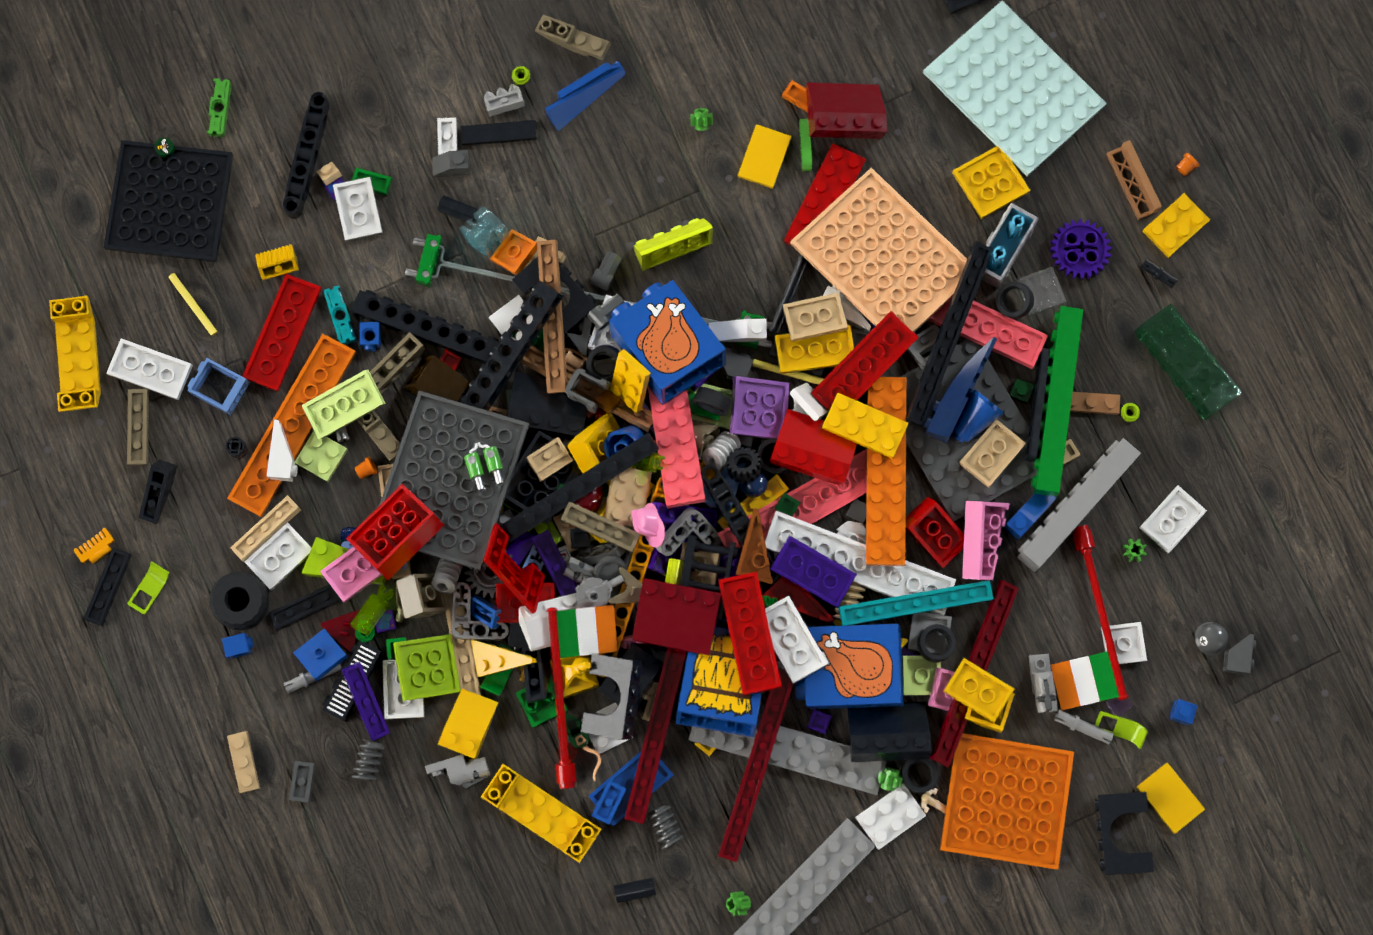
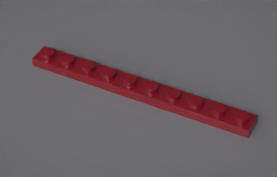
(980, 656)
(655, 735)
(755, 769)

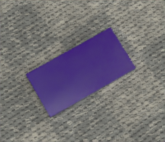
(813, 571)

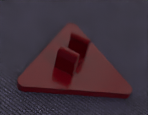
(341, 629)

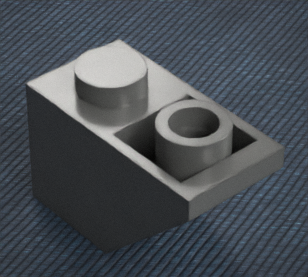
(737, 364)
(1239, 657)

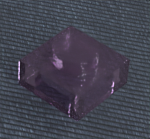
(1118, 706)

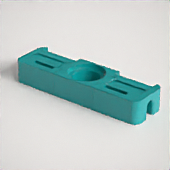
(343, 327)

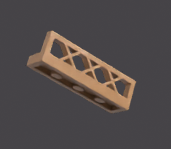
(1141, 179)

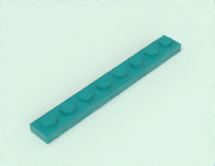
(915, 603)

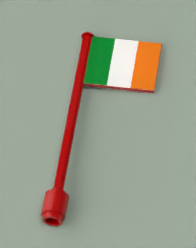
(576, 634)
(1098, 675)

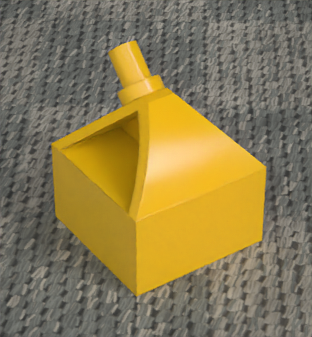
(576, 675)

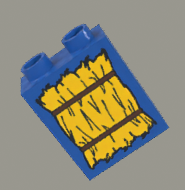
(713, 692)

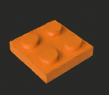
(514, 252)

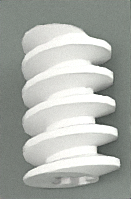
(719, 449)

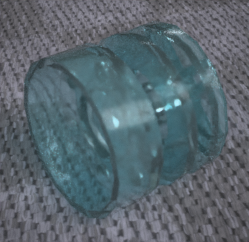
(484, 231)

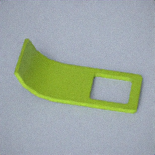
(151, 584)
(1126, 729)

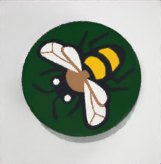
(164, 147)

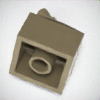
(418, 598)

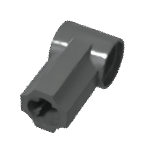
(605, 274)
(601, 314)

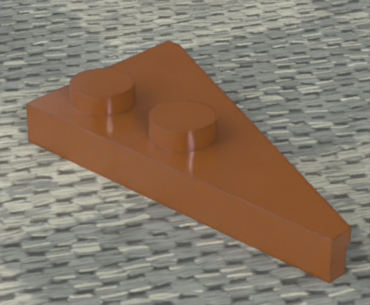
(754, 551)

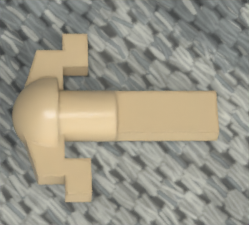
(927, 799)

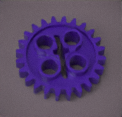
(1079, 233)

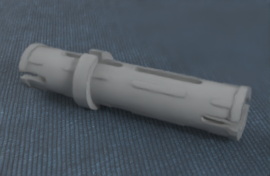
(304, 680)
(1089, 729)

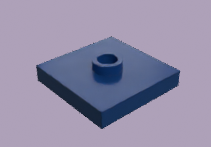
(320, 655)

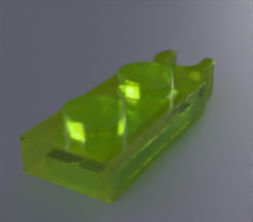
(650, 463)
(372, 611)

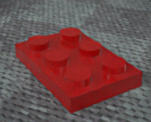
(510, 604)

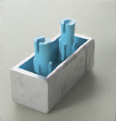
(1007, 242)

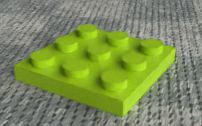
(426, 667)

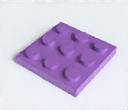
(758, 407)

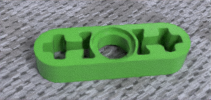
(805, 143)

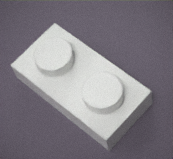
(447, 135)

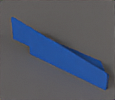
(582, 93)

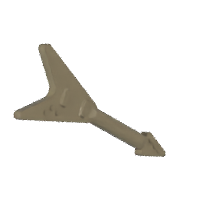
(632, 591)

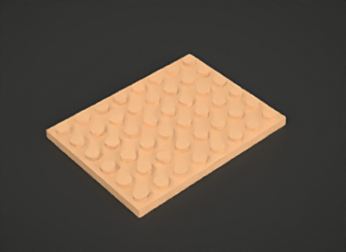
(882, 253)

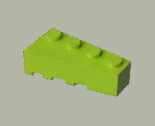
(322, 555)

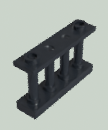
(690, 565)

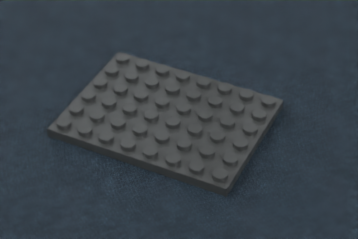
(941, 461)
(435, 471)

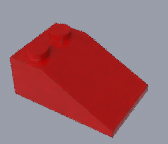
(935, 531)

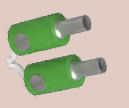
(475, 468)

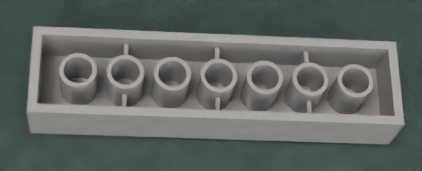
(1081, 501)

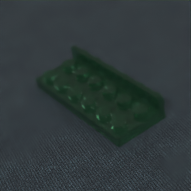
(1187, 362)

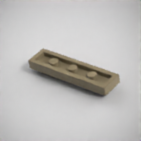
(138, 427)
(600, 527)

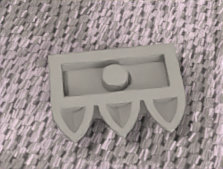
(504, 100)

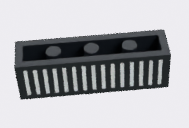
(340, 701)

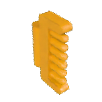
(97, 551)

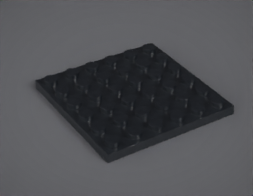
(168, 202)

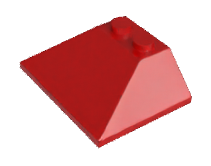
(523, 582)

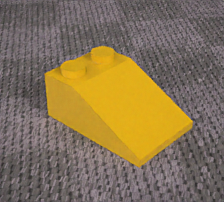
(588, 445)
(468, 723)

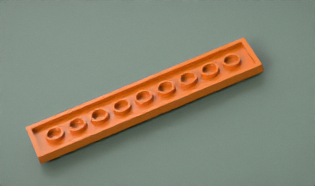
(319, 374)
(887, 482)

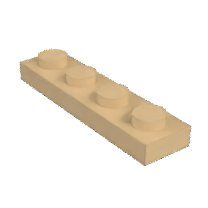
(265, 528)

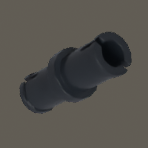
(1159, 273)

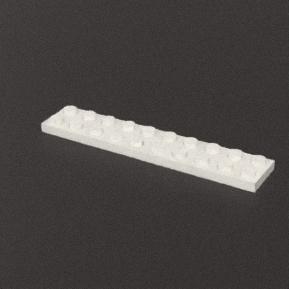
(851, 554)

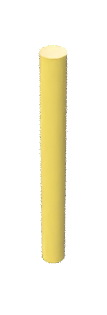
(193, 305)
(798, 375)

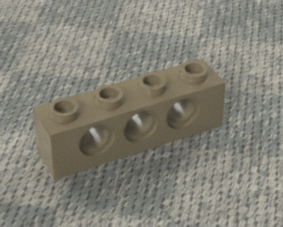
(396, 362)

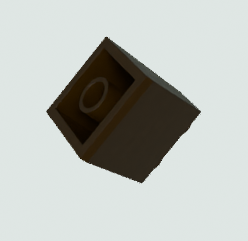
(436, 379)

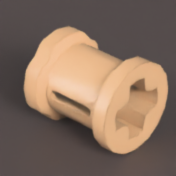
(574, 361)

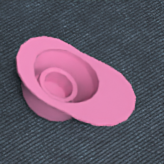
(648, 523)

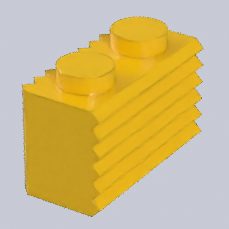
(277, 262)

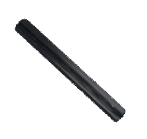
(789, 294)

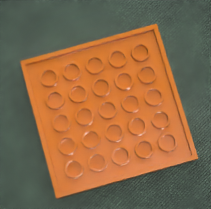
(1007, 801)

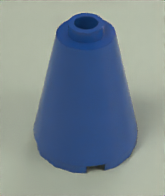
(975, 417)
(621, 438)

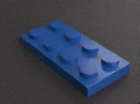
(625, 778)

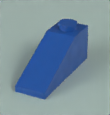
(1028, 514)

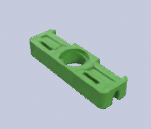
(219, 119)

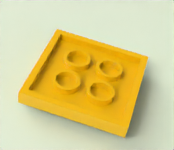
(990, 181)

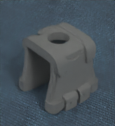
(573, 383)

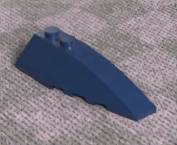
(953, 402)

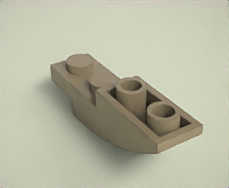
(571, 38)
(380, 435)

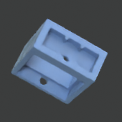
(233, 397)

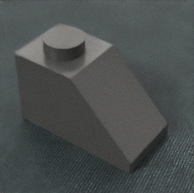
(452, 163)

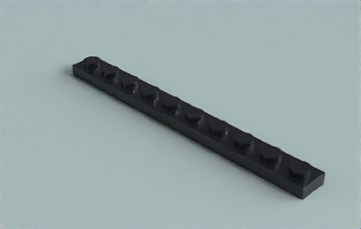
(949, 333)
(579, 487)

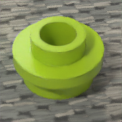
(521, 70)
(1134, 408)

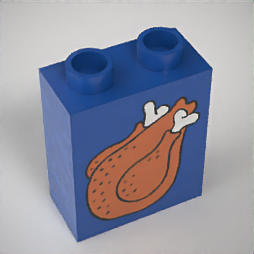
(667, 340)
(860, 671)

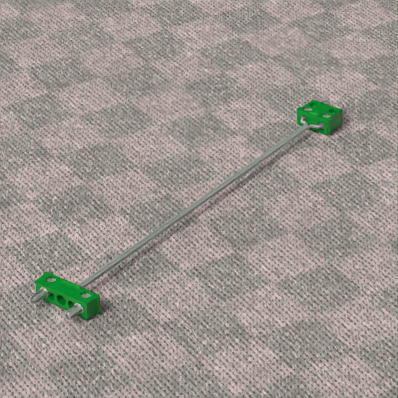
(430, 257)

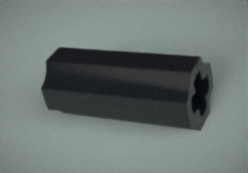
(456, 209)
(634, 890)

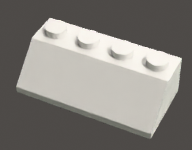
(536, 625)

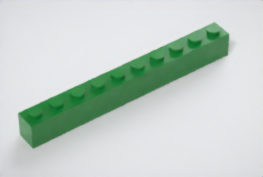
(1058, 401)

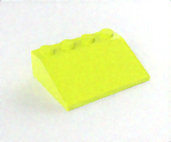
(673, 243)

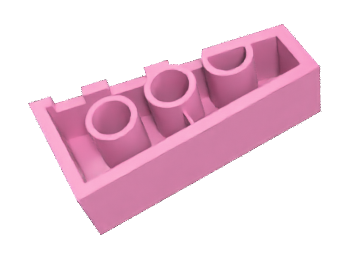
(982, 538)

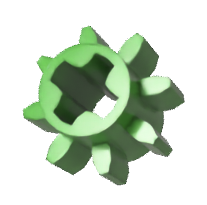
(701, 119)
(1134, 555)
(890, 779)
(738, 903)

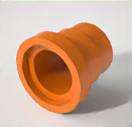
(1187, 164)
(366, 468)

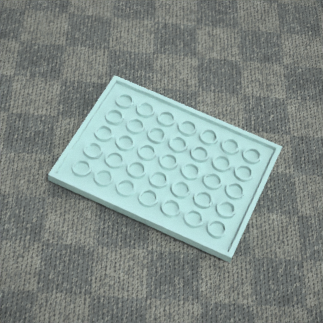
(1014, 88)

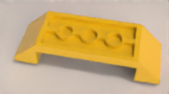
(76, 353)
(541, 813)

